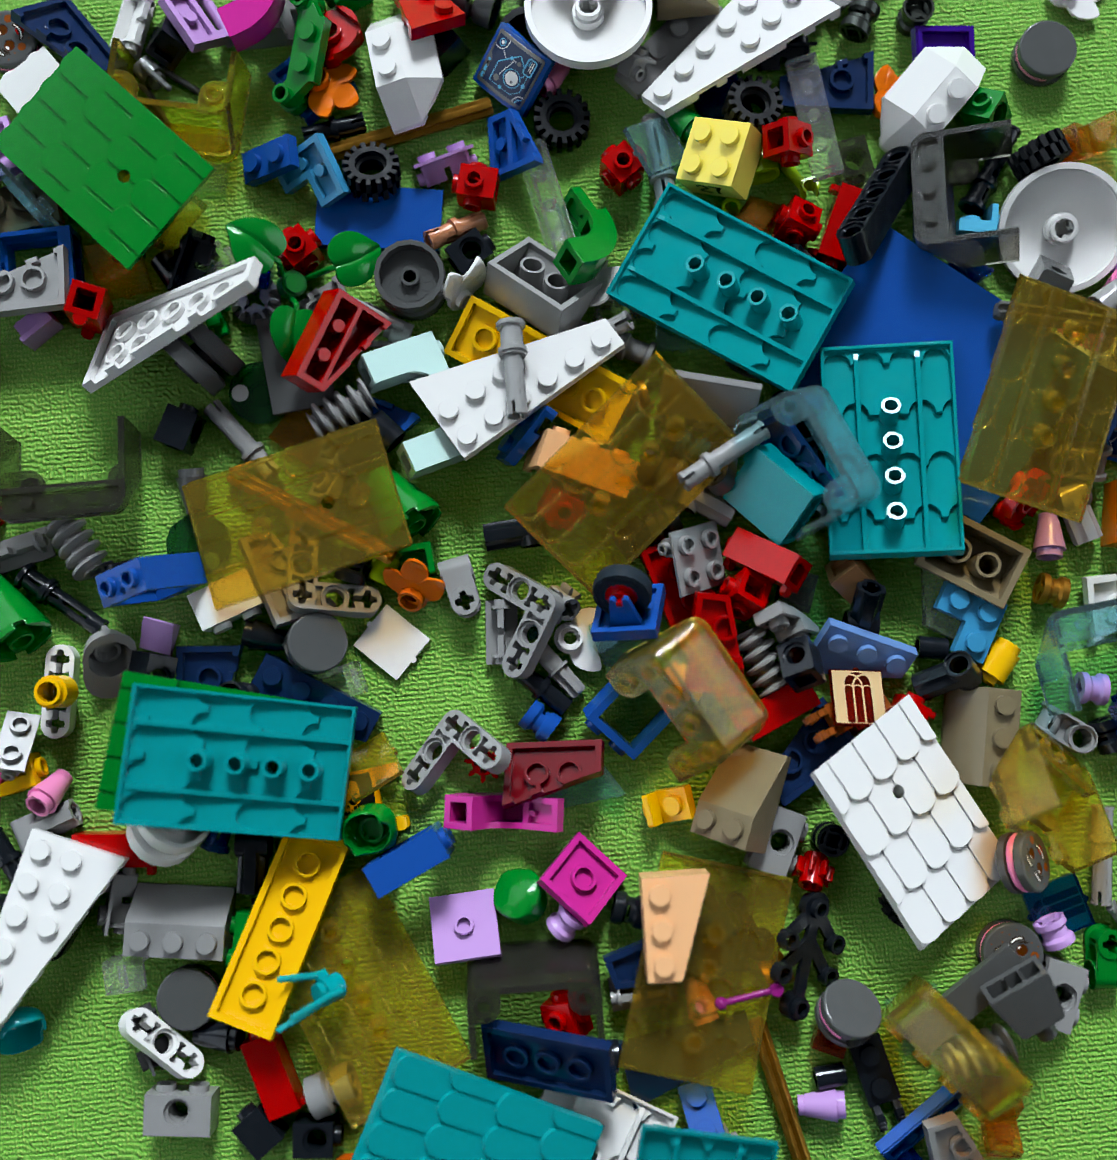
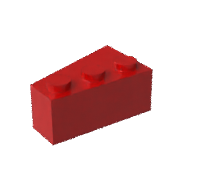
(332, 340)

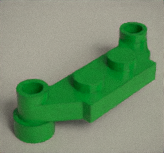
(306, 56)

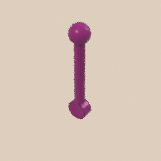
(775, 989)

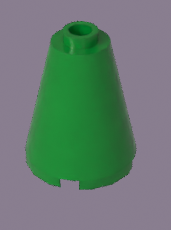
(418, 507)
(20, 623)

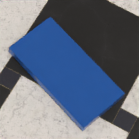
(385, 222)

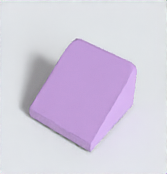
(158, 635)

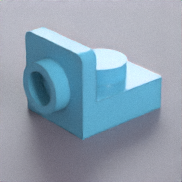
(974, 224)

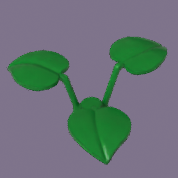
(351, 257)

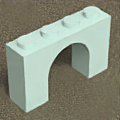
(401, 364)

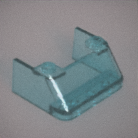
(855, 478)
(1065, 632)

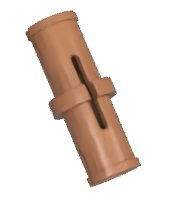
(454, 229)

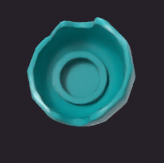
(22, 1030)

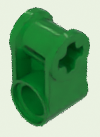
(1101, 956)

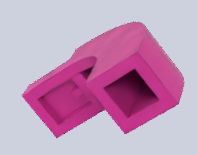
(250, 20)
(486, 811)

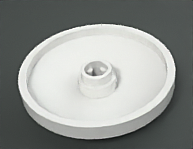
(588, 31)
(1067, 217)

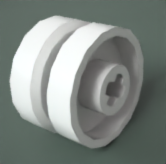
(163, 845)

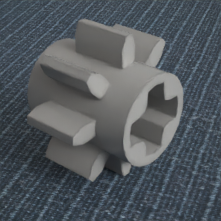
(570, 599)

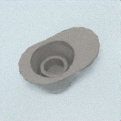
(104, 660)

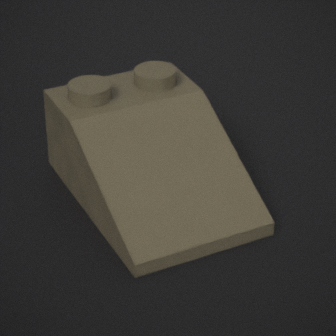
(742, 799)

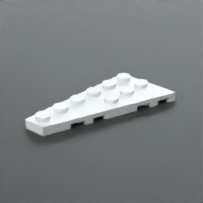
(734, 41)
(157, 322)
(472, 396)
(45, 906)

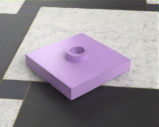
(464, 927)

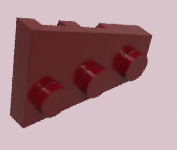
(549, 767)

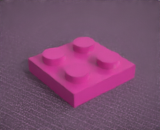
(582, 879)

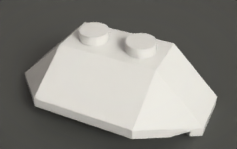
(404, 72)
(928, 94)

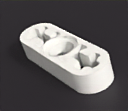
(69, 714)
(150, 1021)

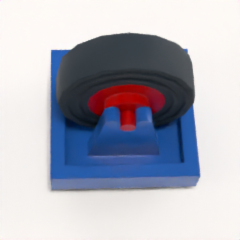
(626, 605)

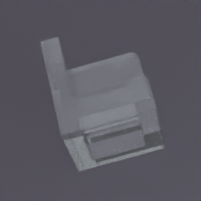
(346, 678)
(124, 974)

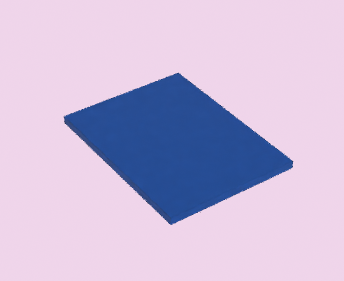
(919, 298)

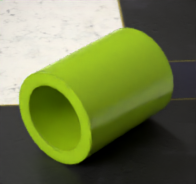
(376, 572)

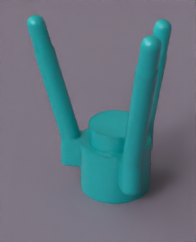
(325, 991)

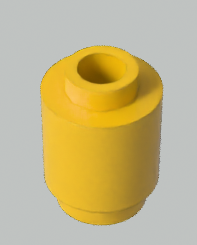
(999, 662)
(56, 691)

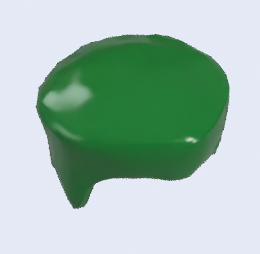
(370, 829)
(520, 897)

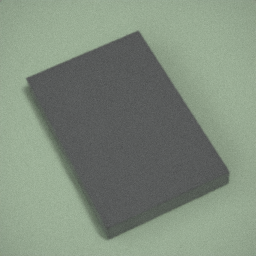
(284, 395)

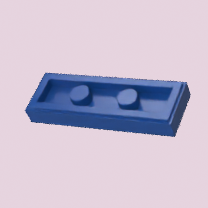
(910, 1129)

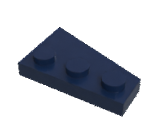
(62, 28)
(846, 84)
(794, 446)
(809, 756)

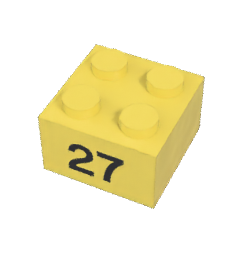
(720, 158)

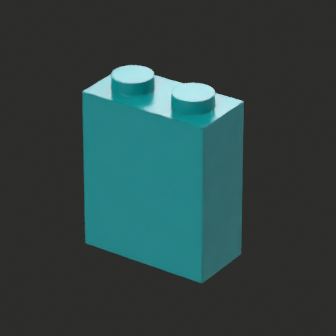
(774, 493)

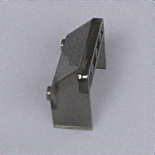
(950, 160)
(29, 499)
(534, 968)

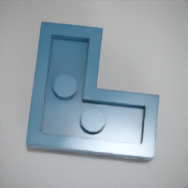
(319, 169)
(977, 618)

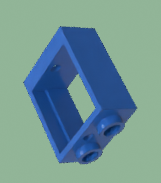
(42, 238)
(150, 579)
(618, 742)
(409, 858)

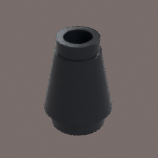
(262, 636)
(219, 1037)

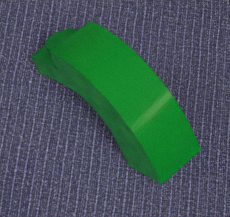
(595, 239)

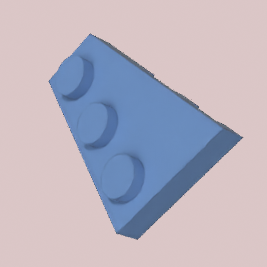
(849, 647)

